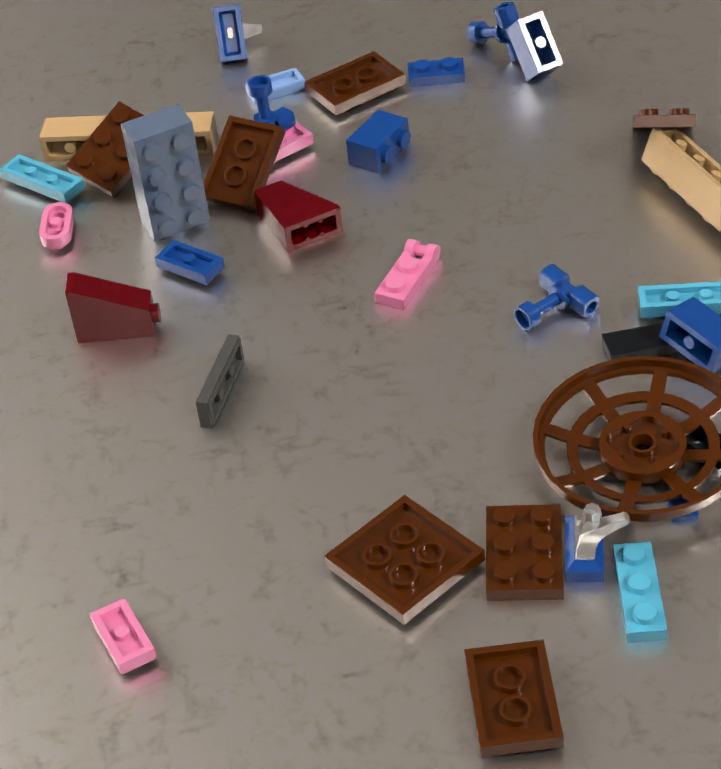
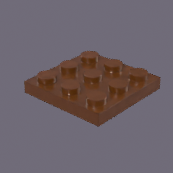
(404, 559)

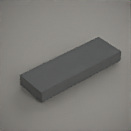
(220, 381)

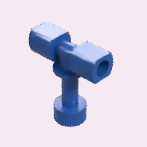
(480, 32)
(260, 88)
(561, 296)

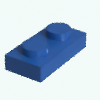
(436, 72)
(189, 262)

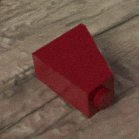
(297, 215)
(109, 309)

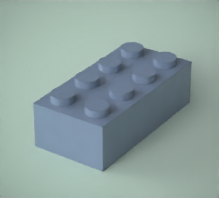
(166, 172)

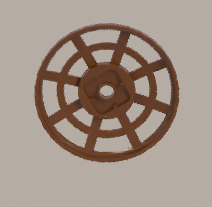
(626, 431)

